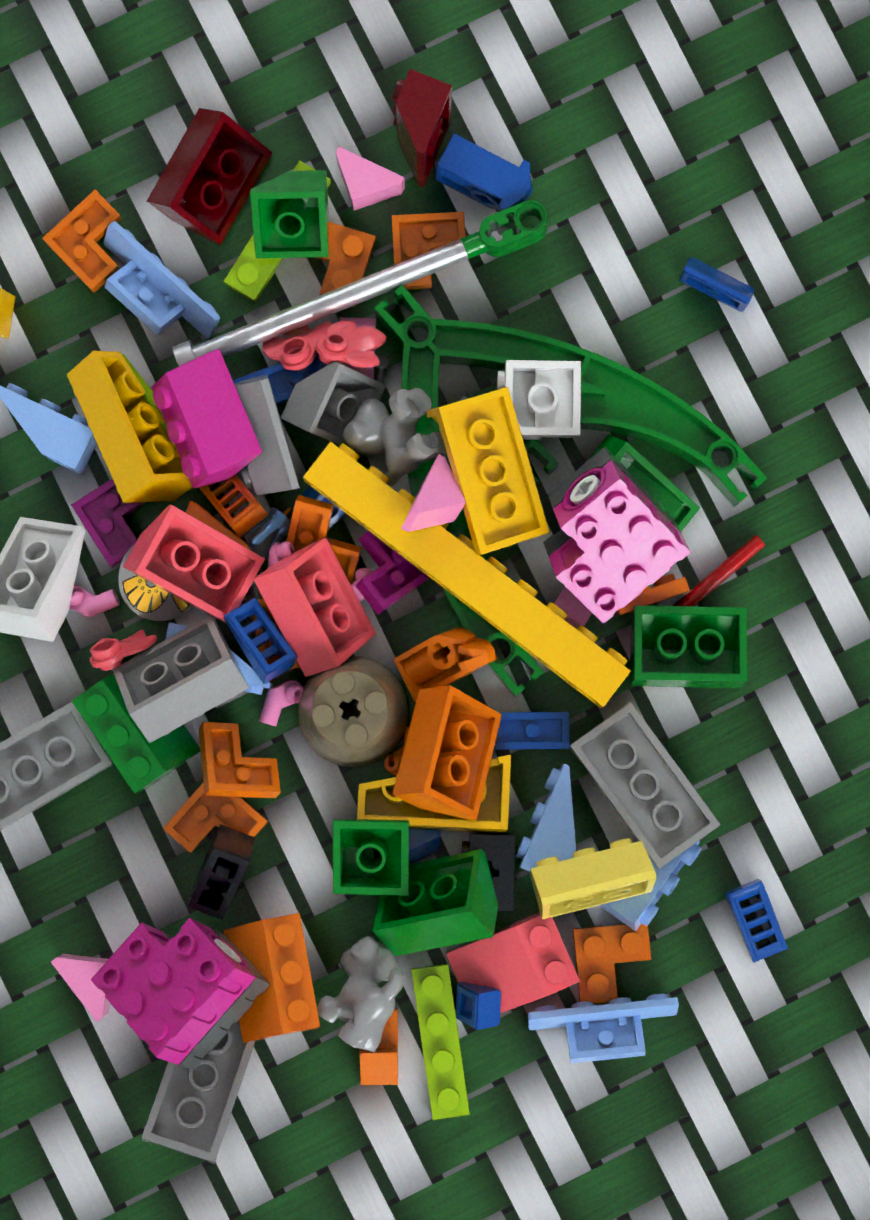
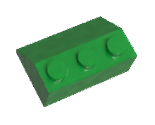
(688, 647)
(123, 741)
(446, 905)

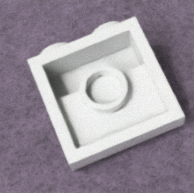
(544, 397)

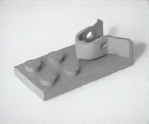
(46, 762)
(644, 785)
(198, 1103)

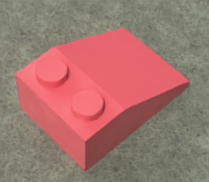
(519, 960)

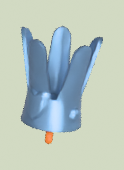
(273, 522)

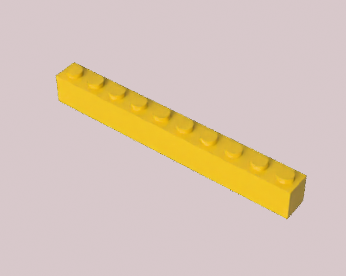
(468, 576)

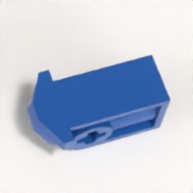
(483, 175)

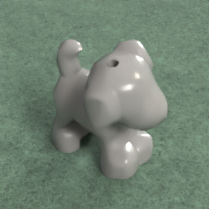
(375, 430)
(362, 1002)

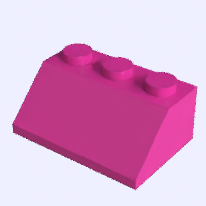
(206, 420)

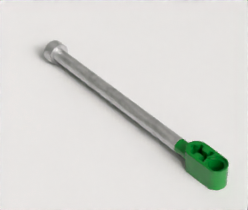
(381, 281)

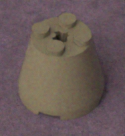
(359, 739)

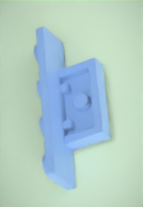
(152, 289)
(606, 1029)

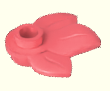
(350, 344)
(296, 348)
(109, 652)

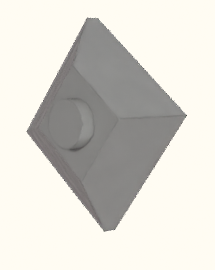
(330, 400)

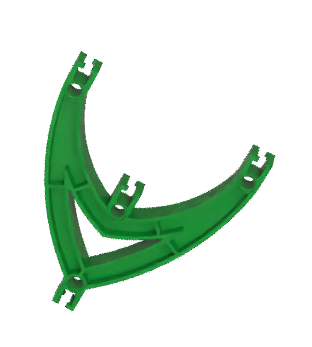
(611, 401)

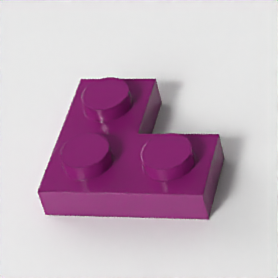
(103, 518)
(392, 579)

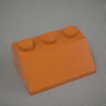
(447, 752)
(280, 955)

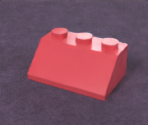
(194, 563)
(315, 607)

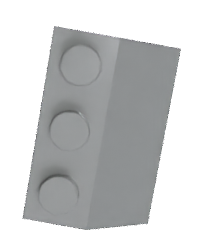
(274, 467)
(179, 679)

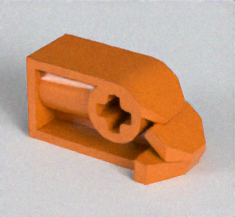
(443, 659)

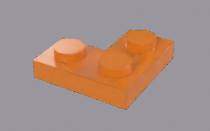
(422, 233)
(77, 237)
(348, 256)
(311, 523)
(227, 771)
(204, 812)
(598, 950)

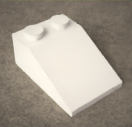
(38, 577)

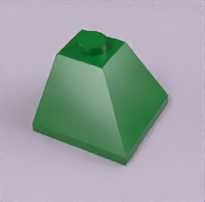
(291, 216)
(371, 857)

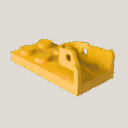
(491, 470)

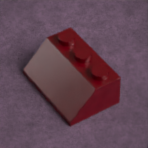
(421, 120)
(210, 175)

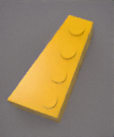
(127, 430)
(378, 803)

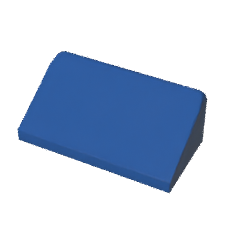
(716, 284)

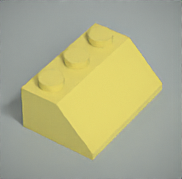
(592, 878)

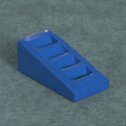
(271, 633)
(746, 891)

